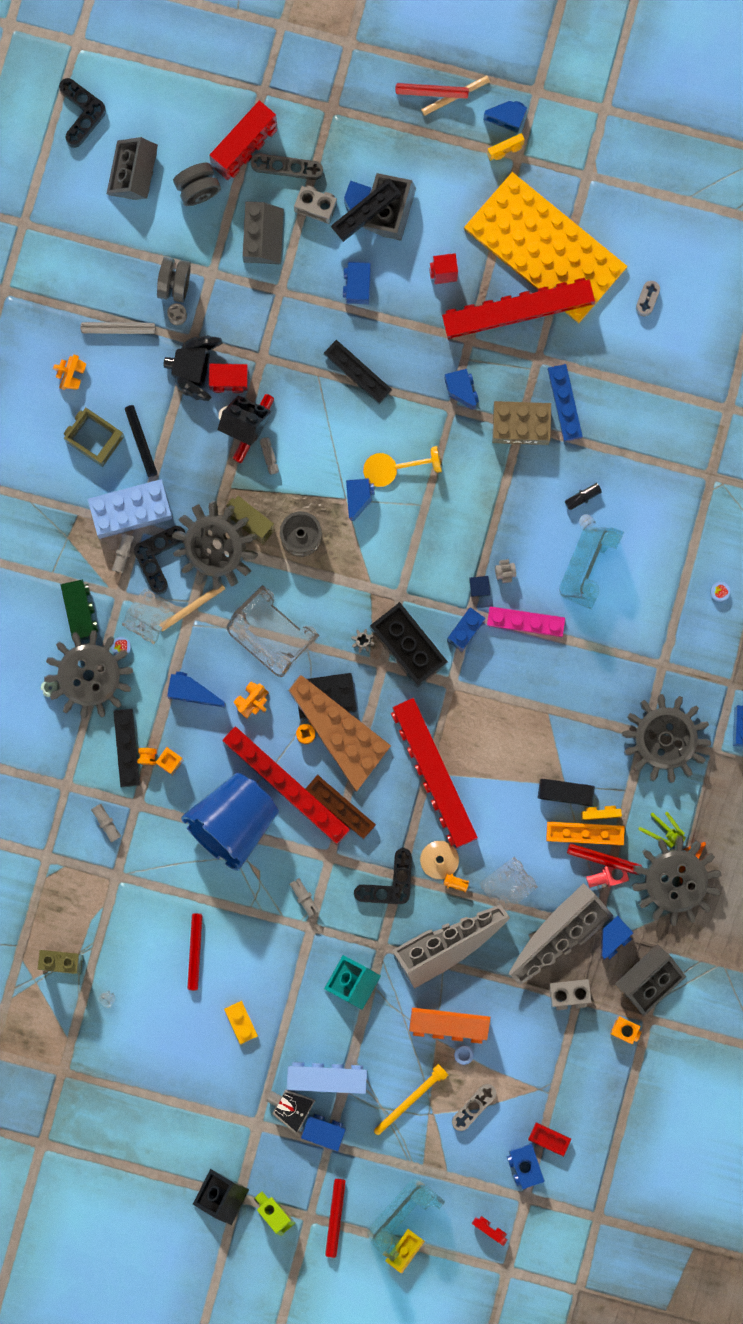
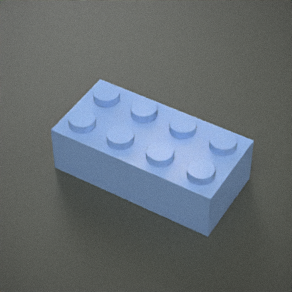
(130, 509)
(327, 1079)

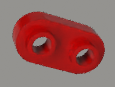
(483, 1224)

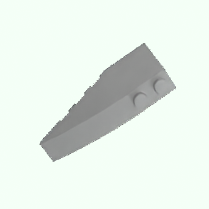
(567, 926)
(442, 949)

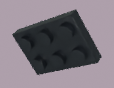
(338, 688)

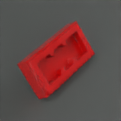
(549, 1139)

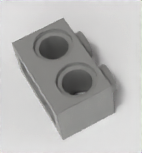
(313, 209)
(569, 989)

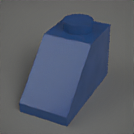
(507, 115)
(358, 496)

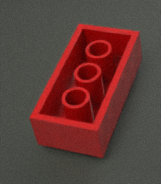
(243, 140)

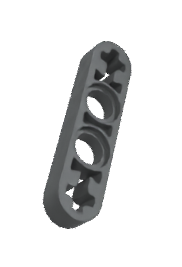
(286, 169)

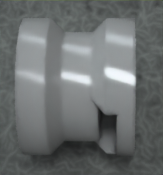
(177, 310)

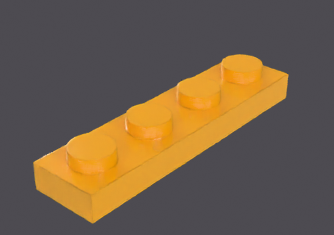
(585, 833)

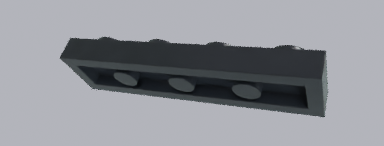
(366, 210)
(357, 371)
(126, 748)

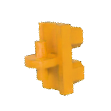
(73, 364)
(254, 701)

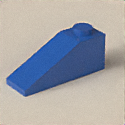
(187, 689)

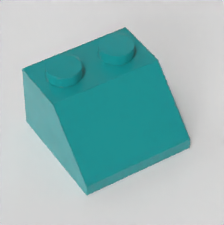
(352, 982)

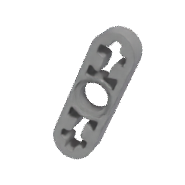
(468, 1122)

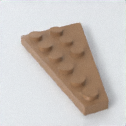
(344, 736)

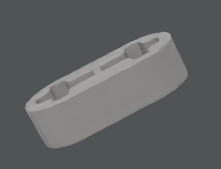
(643, 296)

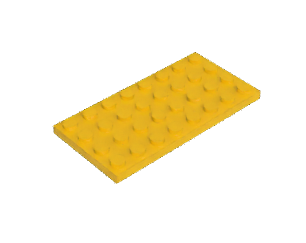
(542, 242)

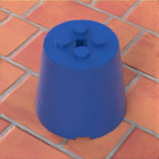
(232, 819)

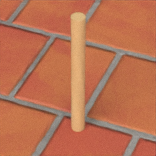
(444, 101)
(193, 606)

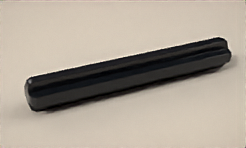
(140, 441)

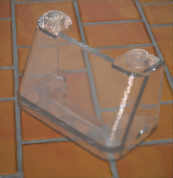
(270, 633)

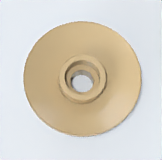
(432, 867)

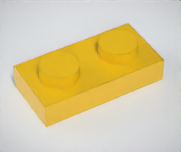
(499, 150)
(592, 813)
(241, 1022)
(407, 1249)

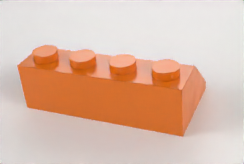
(449, 1024)

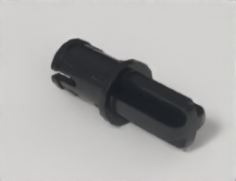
(583, 496)

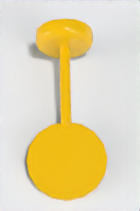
(382, 468)

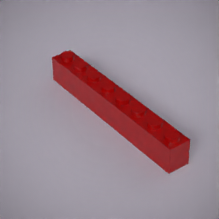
(518, 309)
(434, 773)
(286, 785)

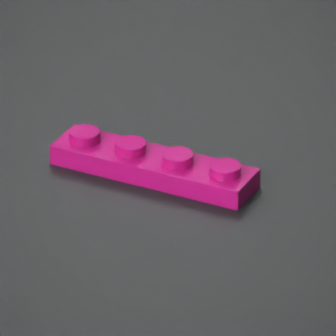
(526, 621)

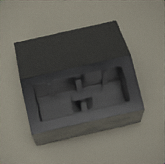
(243, 420)

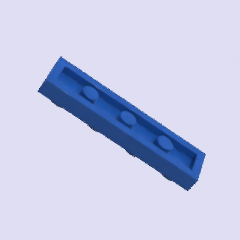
(564, 402)

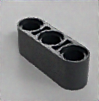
(566, 792)

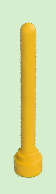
(437, 1075)

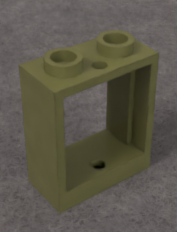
(109, 447)
(257, 523)
(60, 962)

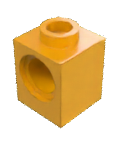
(169, 761)
(617, 1030)

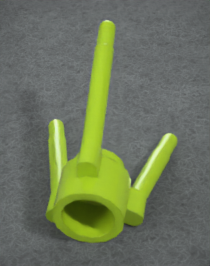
(672, 833)

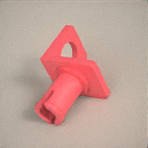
(605, 877)

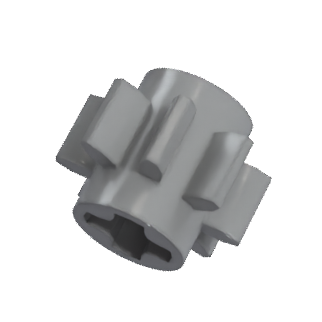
(505, 571)
(365, 645)

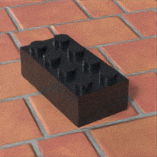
(408, 645)

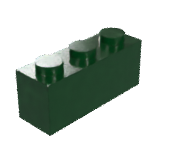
(78, 608)

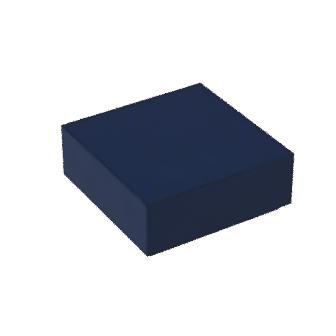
(479, 586)

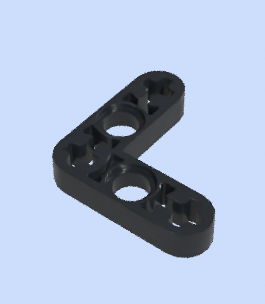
(87, 107)
(153, 551)
(391, 890)

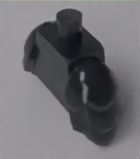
(191, 365)

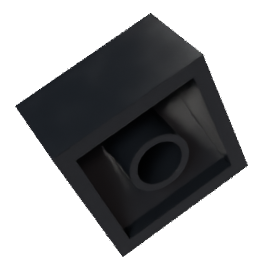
(220, 1197)

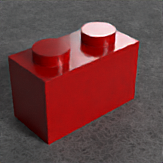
(444, 268)
(228, 377)

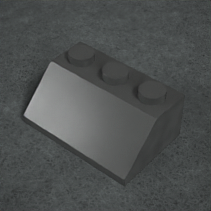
(132, 168)
(393, 219)
(262, 233)
(650, 980)

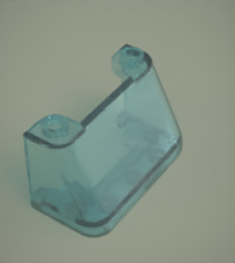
(575, 583)
(381, 1230)

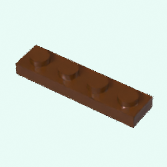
(340, 807)

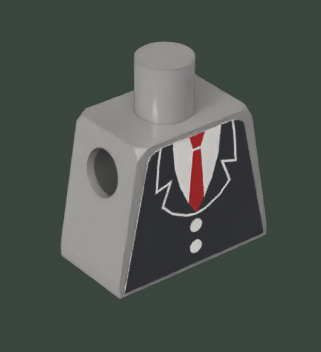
(291, 1108)

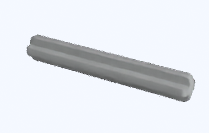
(118, 328)

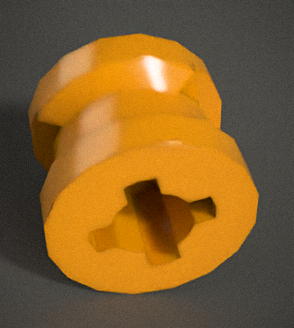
(305, 734)
(147, 756)

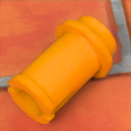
(456, 883)

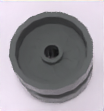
(196, 184)
(171, 279)
(300, 545)

